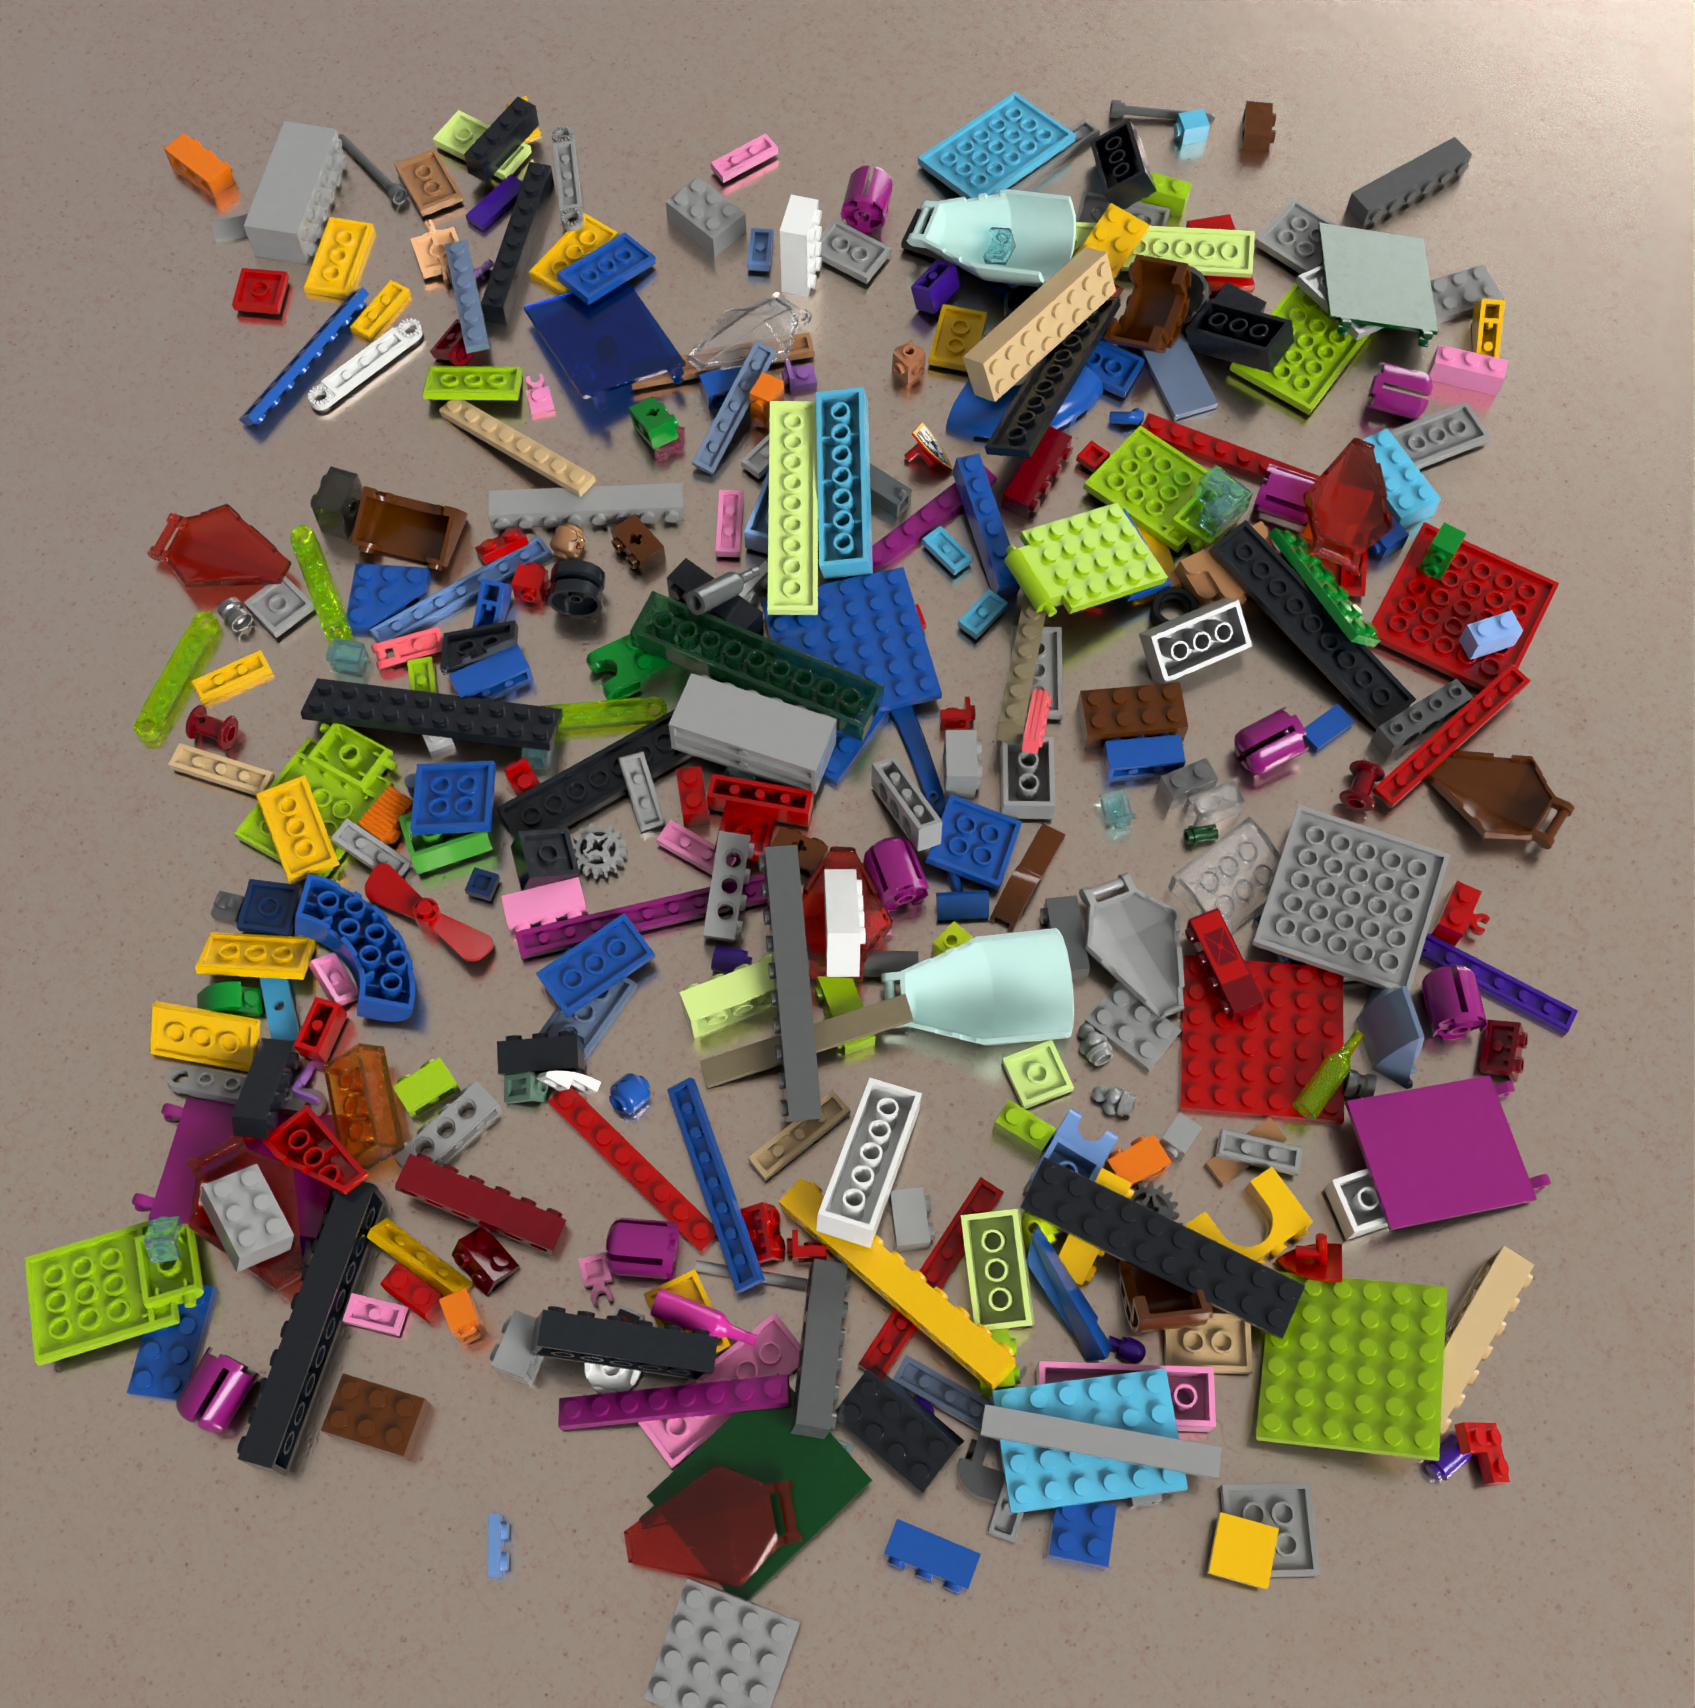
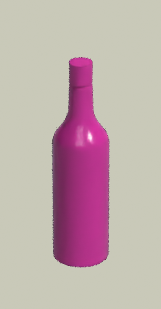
(693, 1315)

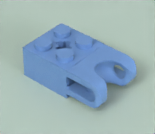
(1075, 1152)

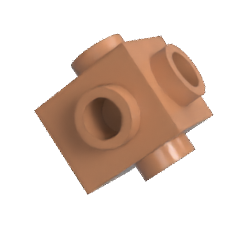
(908, 361)

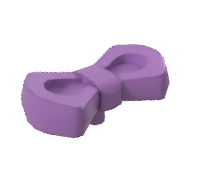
(485, 266)

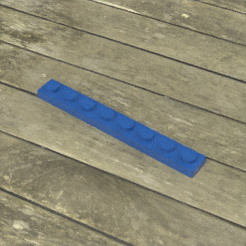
(299, 364)
(715, 1185)

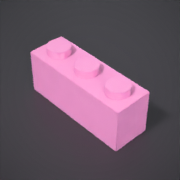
(1467, 370)
(544, 905)

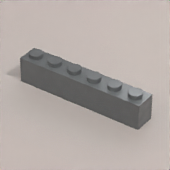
(1409, 181)
(819, 1349)

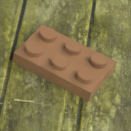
(428, 182)

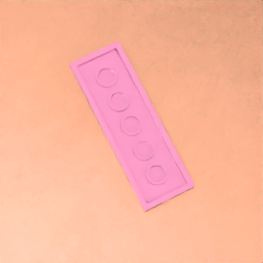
(773, 1353)

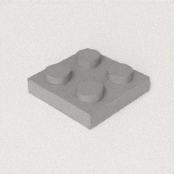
(279, 606)

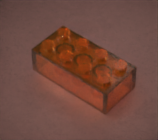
(364, 1104)

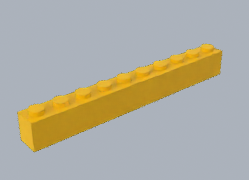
(907, 1292)

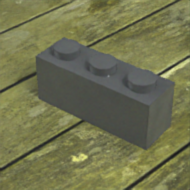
(1065, 916)

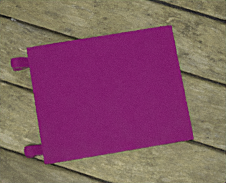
(202, 1128)
(1441, 1151)

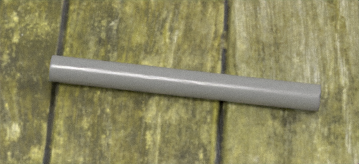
(770, 1278)

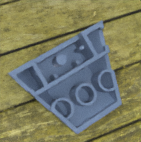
(1391, 1033)

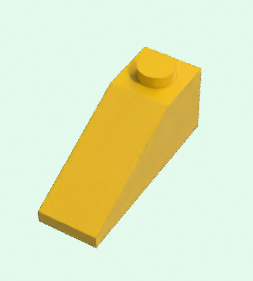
(1487, 326)

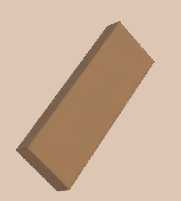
(1226, 1170)

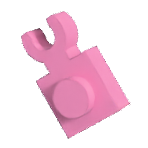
(539, 396)
(596, 1274)

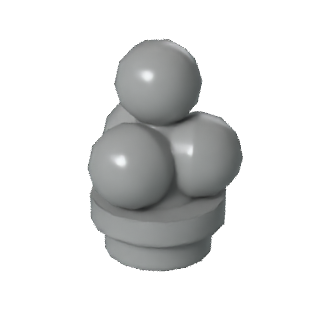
(1095, 1045)
(1115, 1100)

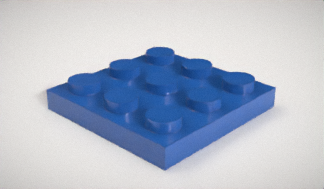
(453, 797)
(974, 842)

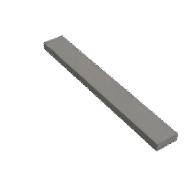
(1101, 1441)

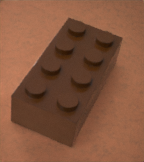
(1131, 713)

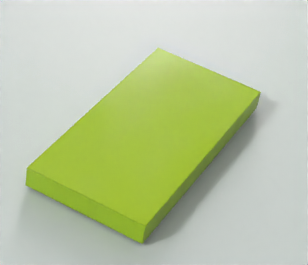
(472, 383)

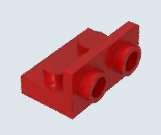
(764, 1231)

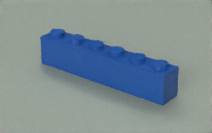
(985, 523)

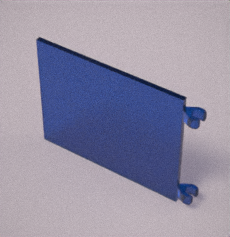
(606, 341)

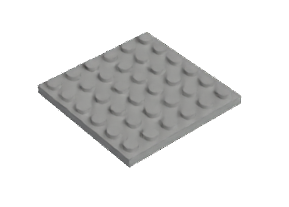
(1351, 900)

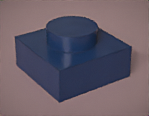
(482, 884)

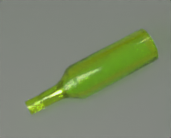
(1326, 1079)

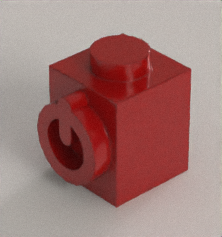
(531, 582)

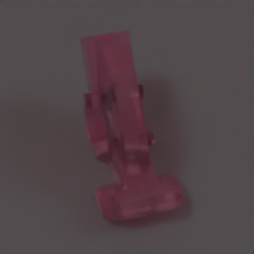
(675, 446)

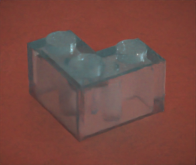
(1224, 500)

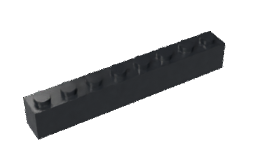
(517, 243)

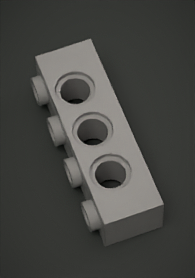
(906, 803)
(727, 845)
(464, 1129)

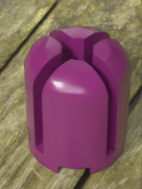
(867, 198)
(1404, 380)
(1283, 494)
(1275, 725)
(896, 872)
(1453, 1002)
(642, 1248)
(202, 1386)

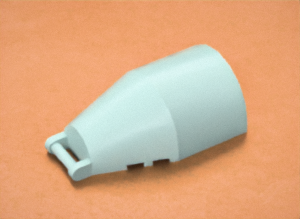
(1039, 223)
(992, 989)

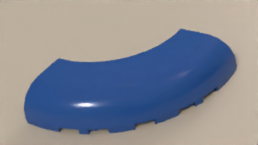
(980, 417)
(364, 942)

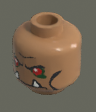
(567, 542)

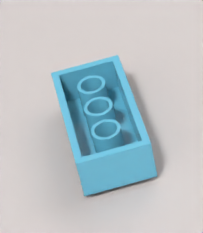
(1408, 491)

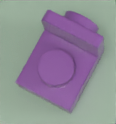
(799, 377)

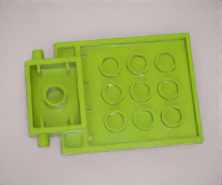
(1155, 489)
(1083, 561)
(343, 777)
(107, 1291)

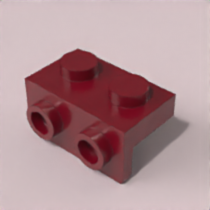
(483, 1259)

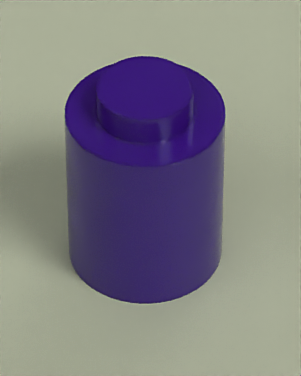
(726, 958)
(1449, 1459)

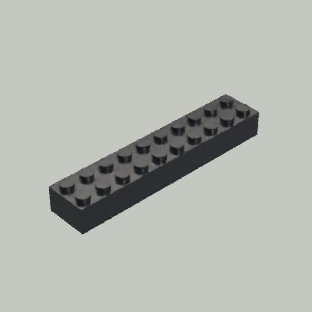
(310, 1330)

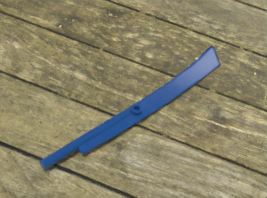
(921, 758)

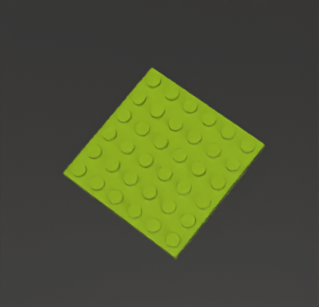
(1358, 1369)

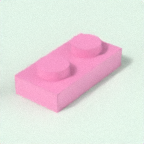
(334, 979)
(375, 1314)

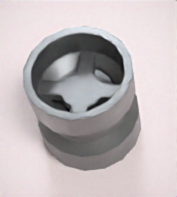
(237, 616)
(1359, 1084)

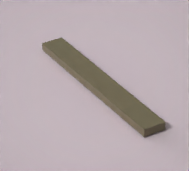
(827, 1033)

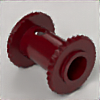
(201, 723)
(1359, 794)

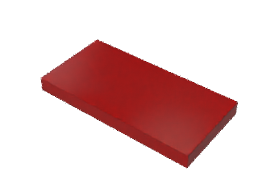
(1217, 282)

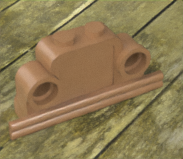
(1207, 578)

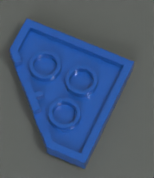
(382, 593)

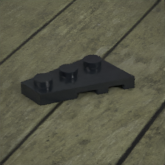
(474, 644)

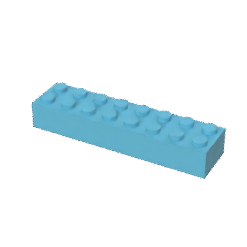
(843, 483)

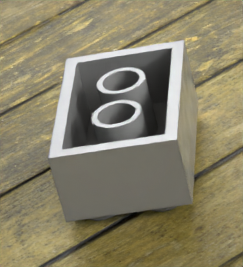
(706, 216)
(1027, 781)
(246, 1217)

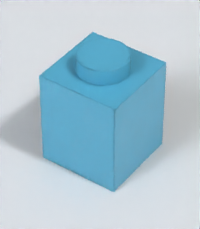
(1192, 127)

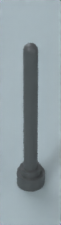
(1119, 109)
(396, 192)

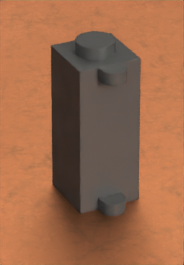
(888, 492)

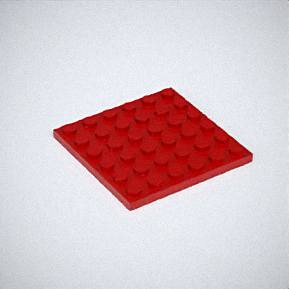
(1429, 615)
(1265, 1057)

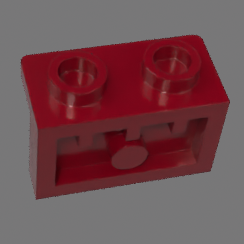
(452, 346)
(1503, 1049)

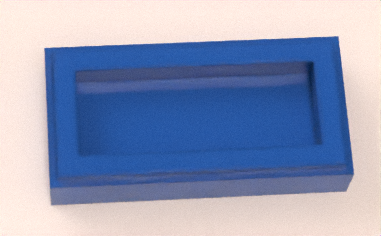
(1327, 727)
(962, 905)

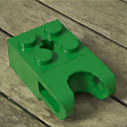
(633, 667)

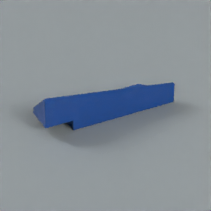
(1067, 1297)

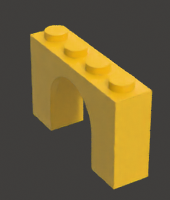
(1282, 1211)

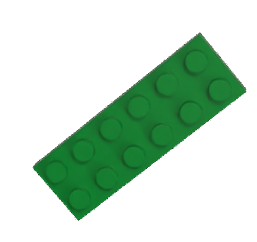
(1322, 584)

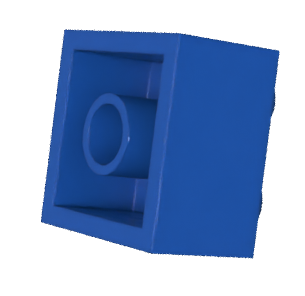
(1082, 1534)

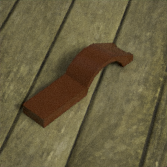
(1027, 875)

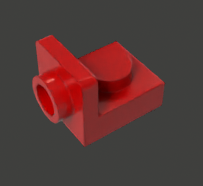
(956, 718)
(520, 776)
(805, 1253)

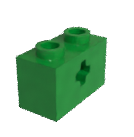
(654, 422)
(1442, 551)

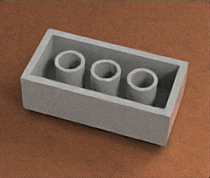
(1195, 640)

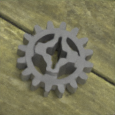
(604, 841)

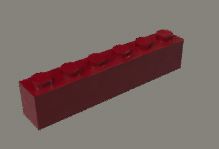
(480, 1203)

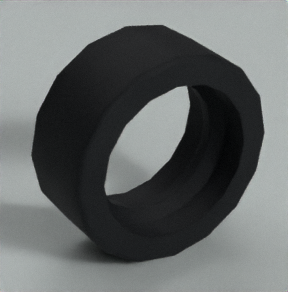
(1171, 594)

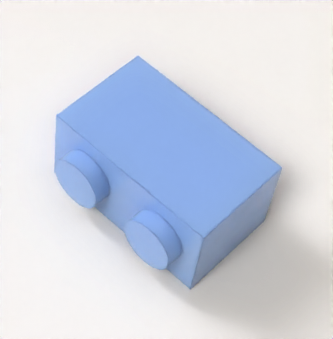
(1490, 635)

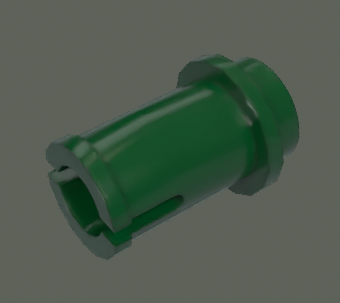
(1200, 834)

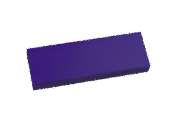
(495, 203)

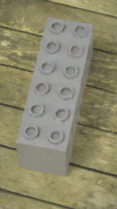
(295, 192)
(753, 733)

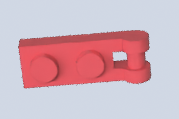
(408, 647)

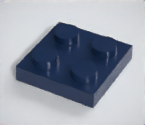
(269, 908)

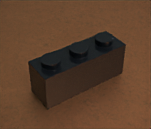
(541, 1053)

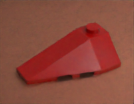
(313, 1150)

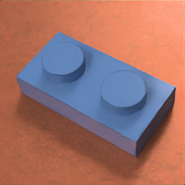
(760, 249)
(497, 1559)

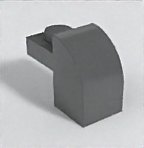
(978, 1480)

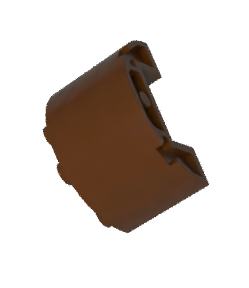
(1155, 307)
(1158, 1305)

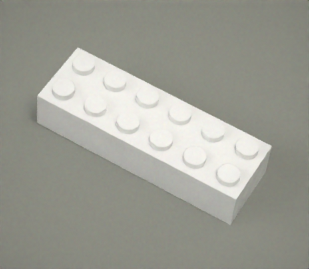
(869, 1163)

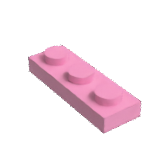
(744, 158)
(729, 523)
(690, 846)

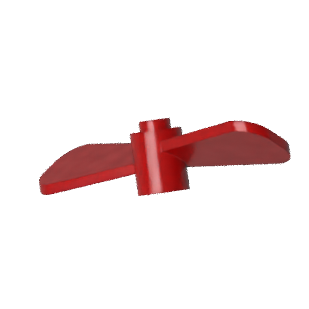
(391, 891)

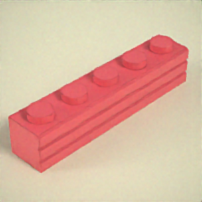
(1036, 721)

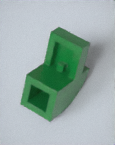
(231, 999)

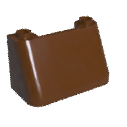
(407, 527)

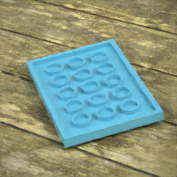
(996, 148)
(1055, 1478)

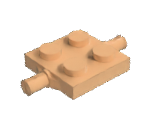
(431, 251)

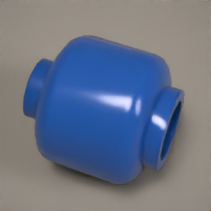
(629, 1093)

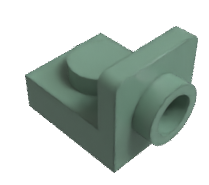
(524, 1088)

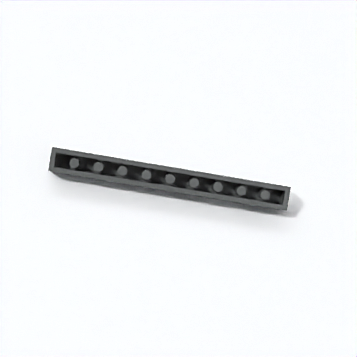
(791, 984)

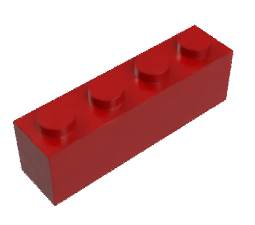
(760, 798)

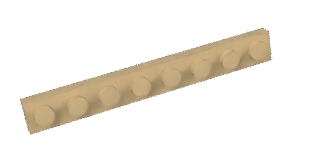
(518, 446)

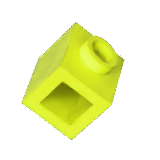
(951, 937)

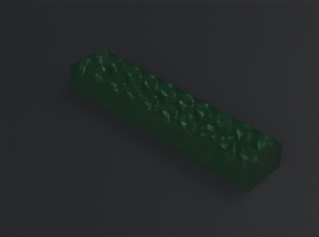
(755, 663)

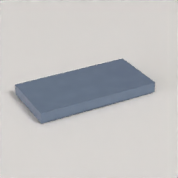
(1180, 380)
(594, 1018)

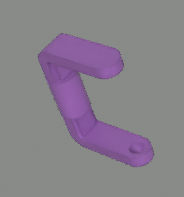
(303, 1078)

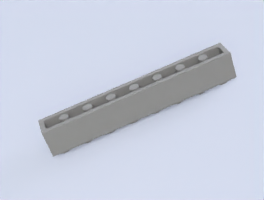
(596, 506)

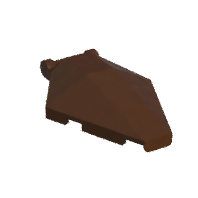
(1501, 795)

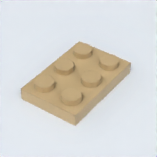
(1218, 1344)

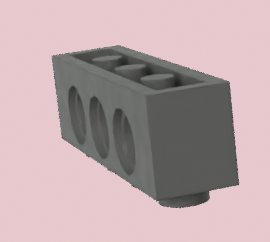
(1421, 718)

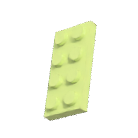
(464, 131)

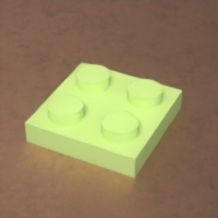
(1037, 1074)

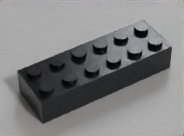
(624, 1344)

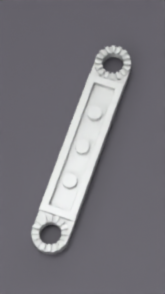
(365, 364)

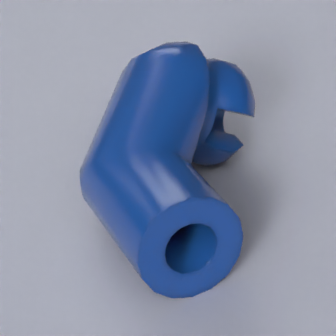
(1134, 417)

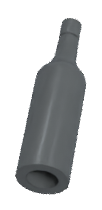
(718, 590)
(889, 961)

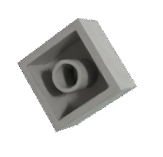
(962, 763)
(512, 1355)

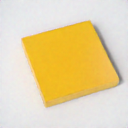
(1243, 1550)

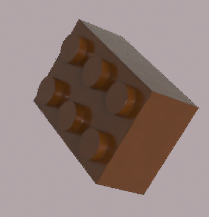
(376, 1417)

